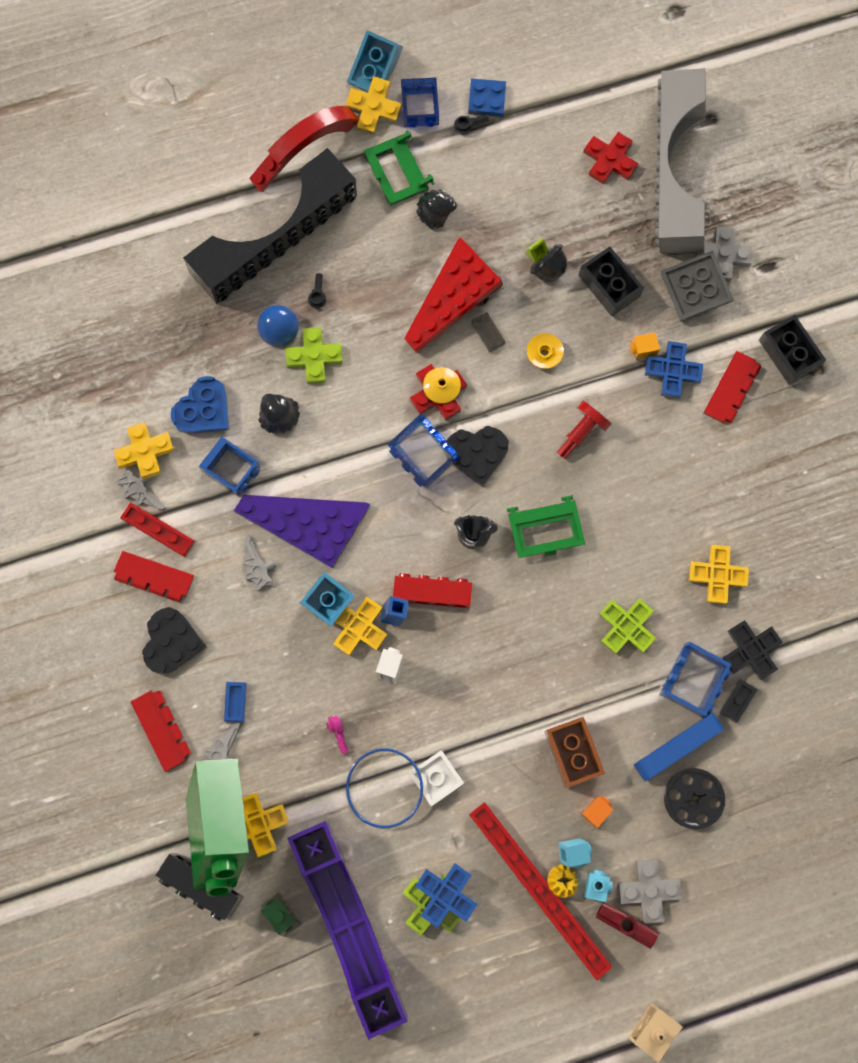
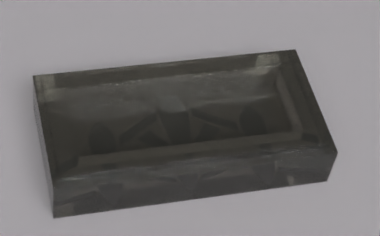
(488, 332)

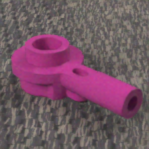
(334, 725)

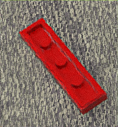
(157, 529)

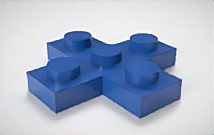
(673, 369)
(446, 895)

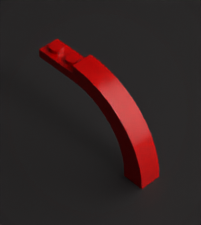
(298, 137)

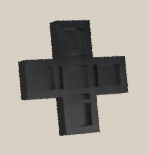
(752, 650)

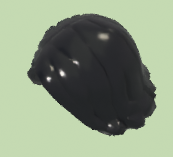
(435, 208)
(552, 265)
(278, 413)
(474, 530)

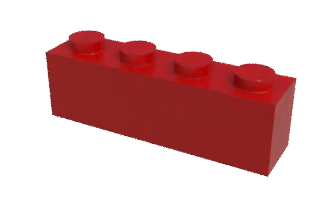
(433, 591)

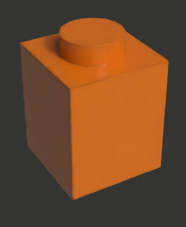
(597, 811)

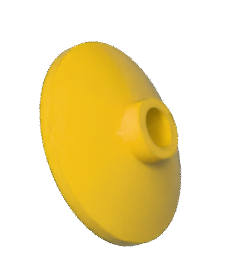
(548, 343)
(439, 393)

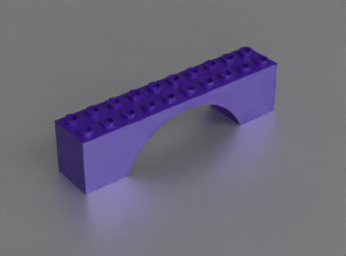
(350, 929)

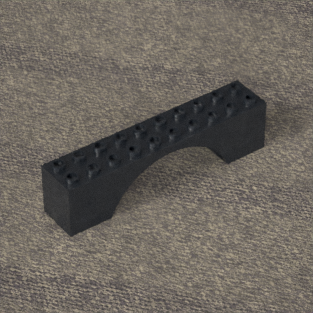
(225, 265)

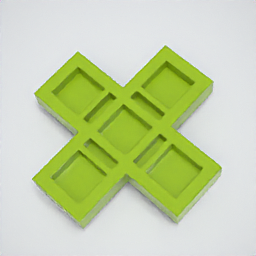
(314, 355)
(627, 626)
(421, 899)

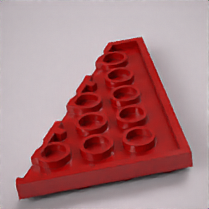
(457, 289)

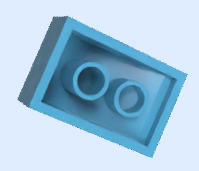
(375, 58)

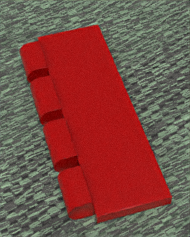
(728, 390)
(155, 574)
(156, 726)

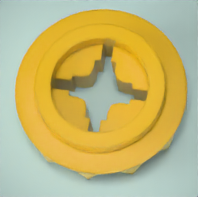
(558, 887)

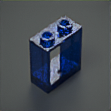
(420, 86)

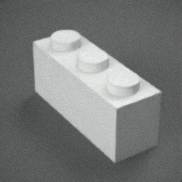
(389, 665)

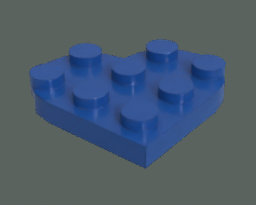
(203, 408)

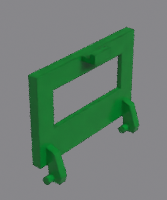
(408, 165)
(542, 516)

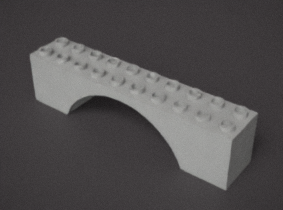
(678, 214)

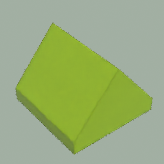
(537, 250)

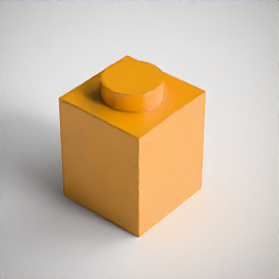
(644, 346)

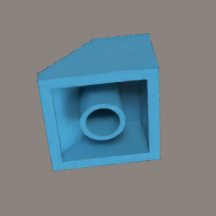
(327, 599)

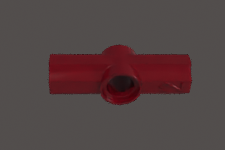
(638, 931)

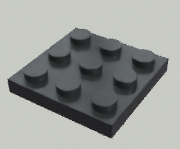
(696, 286)

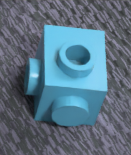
(575, 852)
(597, 886)

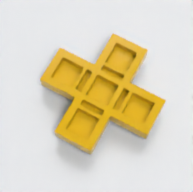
(373, 105)
(143, 450)
(718, 574)
(359, 627)
(261, 822)

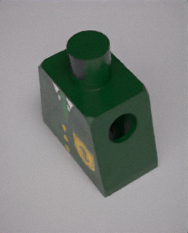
(280, 915)

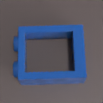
(216, 454)

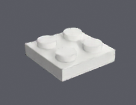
(438, 778)

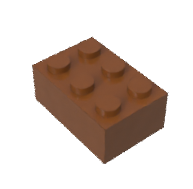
(574, 752)

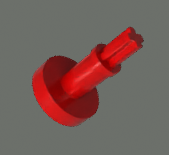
(583, 428)

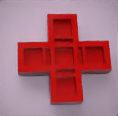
(610, 157)
(423, 403)

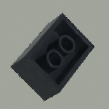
(611, 281)
(792, 349)

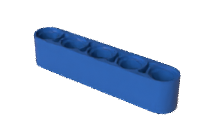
(678, 747)

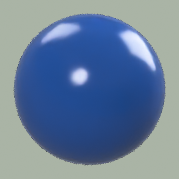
(278, 325)

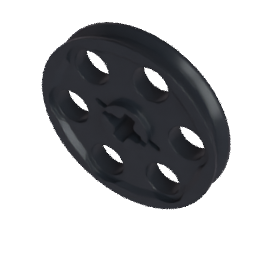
(702, 805)

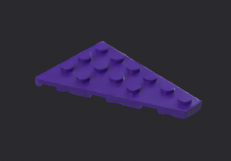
(309, 525)

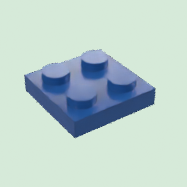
(487, 97)

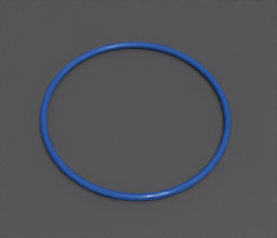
(421, 788)

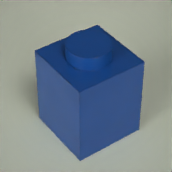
(394, 611)

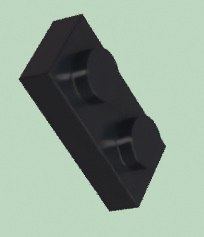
(738, 701)

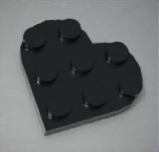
(479, 452)
(171, 641)

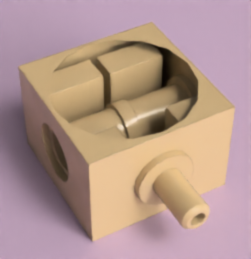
(655, 1032)

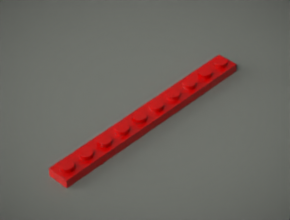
(540, 891)

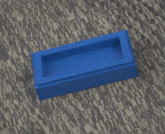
(235, 702)

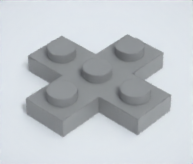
(726, 252)
(649, 891)

